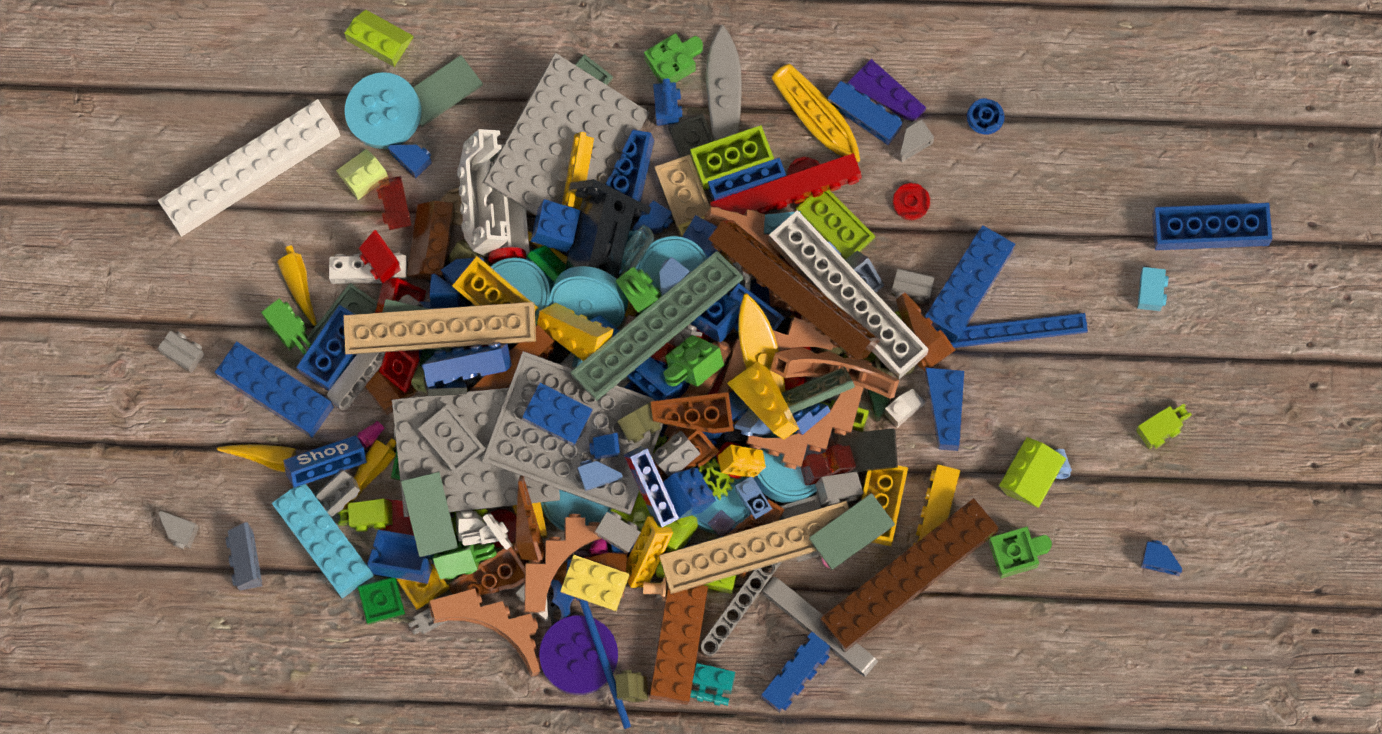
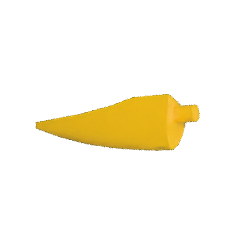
(295, 276)
(266, 455)
(377, 460)

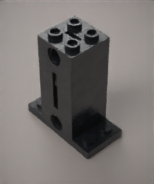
(602, 226)

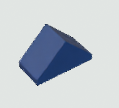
(443, 294)

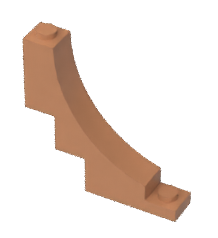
(798, 335)

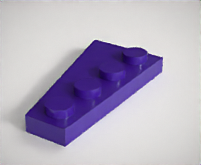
(886, 91)

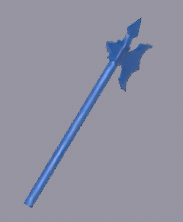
(564, 602)

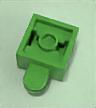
(673, 58)
(638, 289)
(286, 326)
(692, 362)
(1019, 552)
(462, 559)

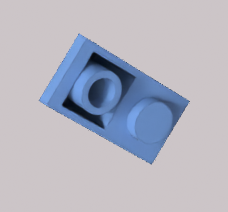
(752, 425)
(752, 497)

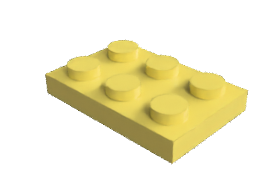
(595, 583)

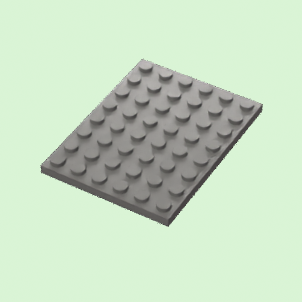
(540, 144)
(548, 460)
(477, 483)

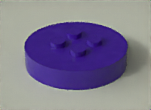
(571, 657)

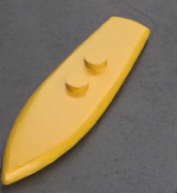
(815, 111)
(757, 338)

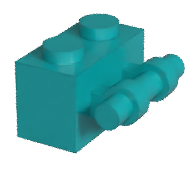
(712, 679)

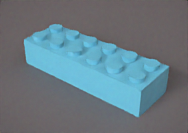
(322, 539)

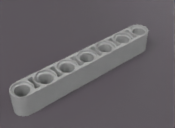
(359, 372)
(736, 606)
(810, 619)

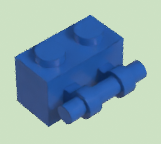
(666, 103)

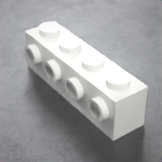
(352, 270)

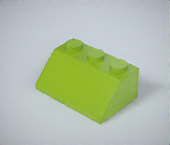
(378, 37)
(1032, 472)

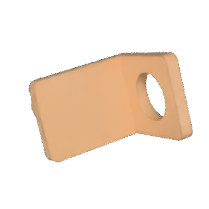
(656, 588)

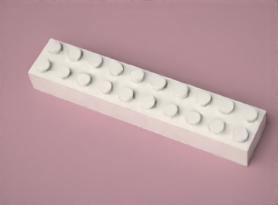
(249, 167)
(833, 276)

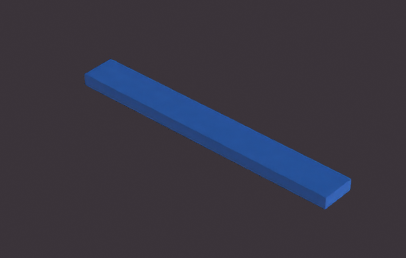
(1022, 330)

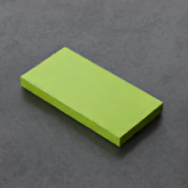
(836, 223)

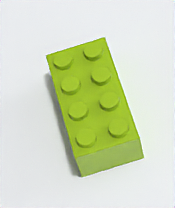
(731, 154)
(682, 528)

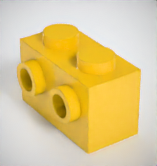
(741, 461)

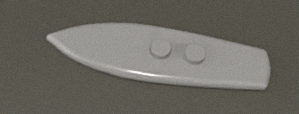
(723, 85)

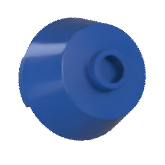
(985, 116)

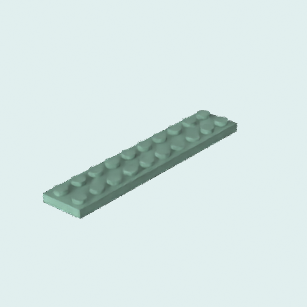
(656, 325)

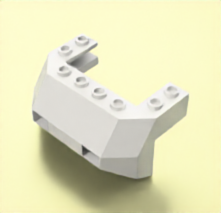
(488, 216)

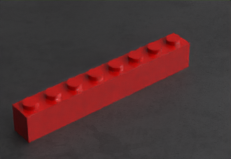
(794, 187)

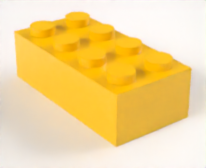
(486, 286)
(887, 488)

